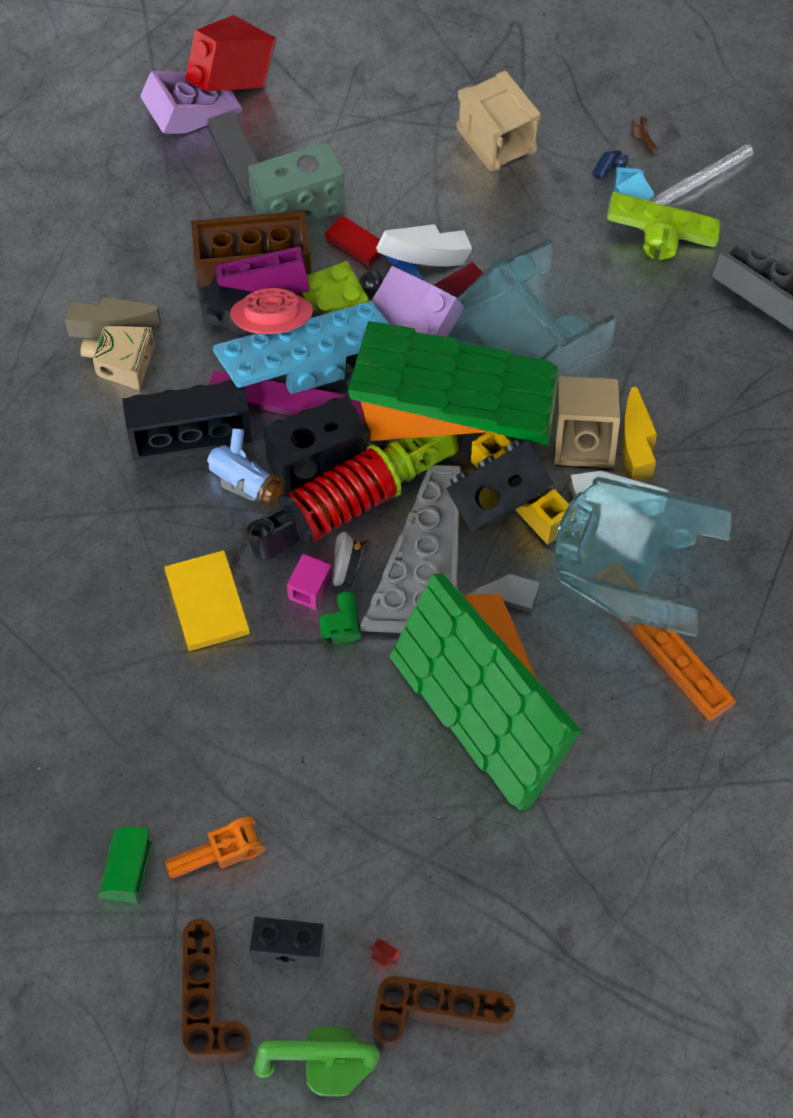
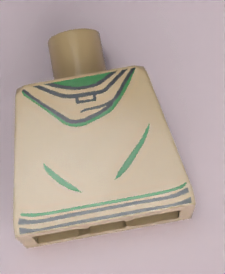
(121, 354)

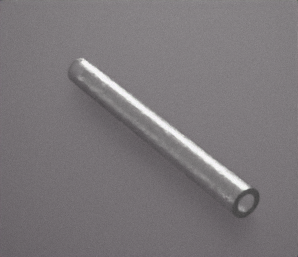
(704, 175)

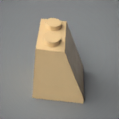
(586, 422)

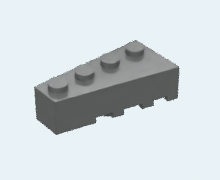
(758, 279)

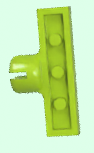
(663, 224)

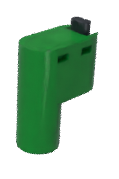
(344, 625)

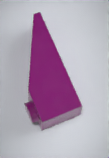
(272, 270)

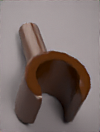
(640, 131)

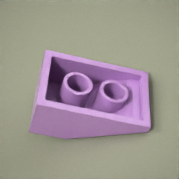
(182, 105)
(416, 304)

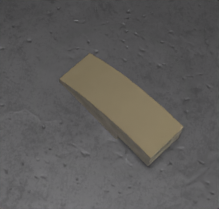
(88, 319)

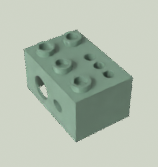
(316, 192)

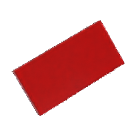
(354, 240)

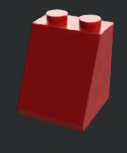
(230, 56)

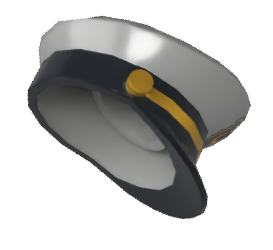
(347, 559)

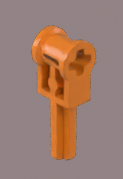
(225, 846)

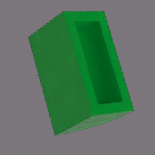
(126, 864)

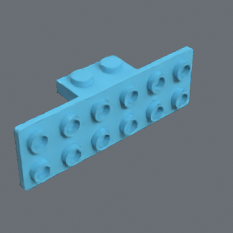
(308, 354)

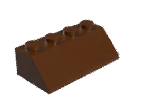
(245, 237)

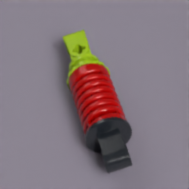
(345, 493)

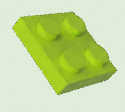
(334, 289)

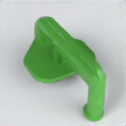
(332, 1055)

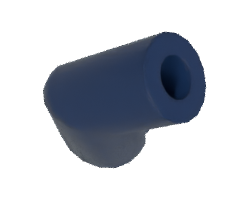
(609, 160)

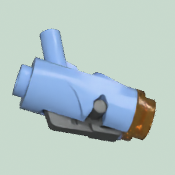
(242, 475)

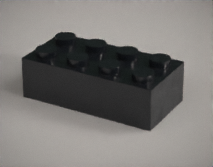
(185, 420)

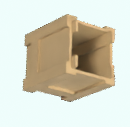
(498, 120)

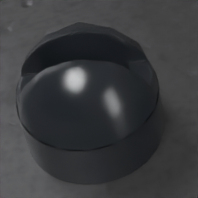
(371, 282)

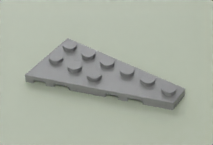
(423, 549)

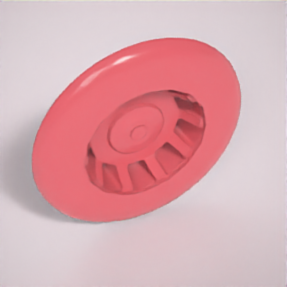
(271, 311)

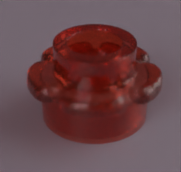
(384, 953)

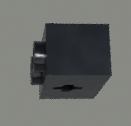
(287, 943)

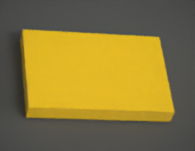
(206, 600)

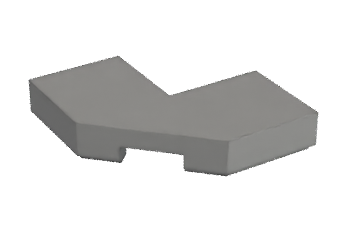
(515, 590)

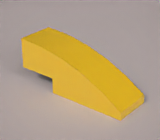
(638, 439)

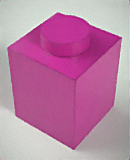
(309, 581)

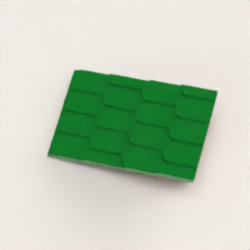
(443, 387)
(482, 686)

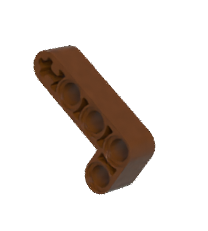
(206, 990)
(442, 1013)

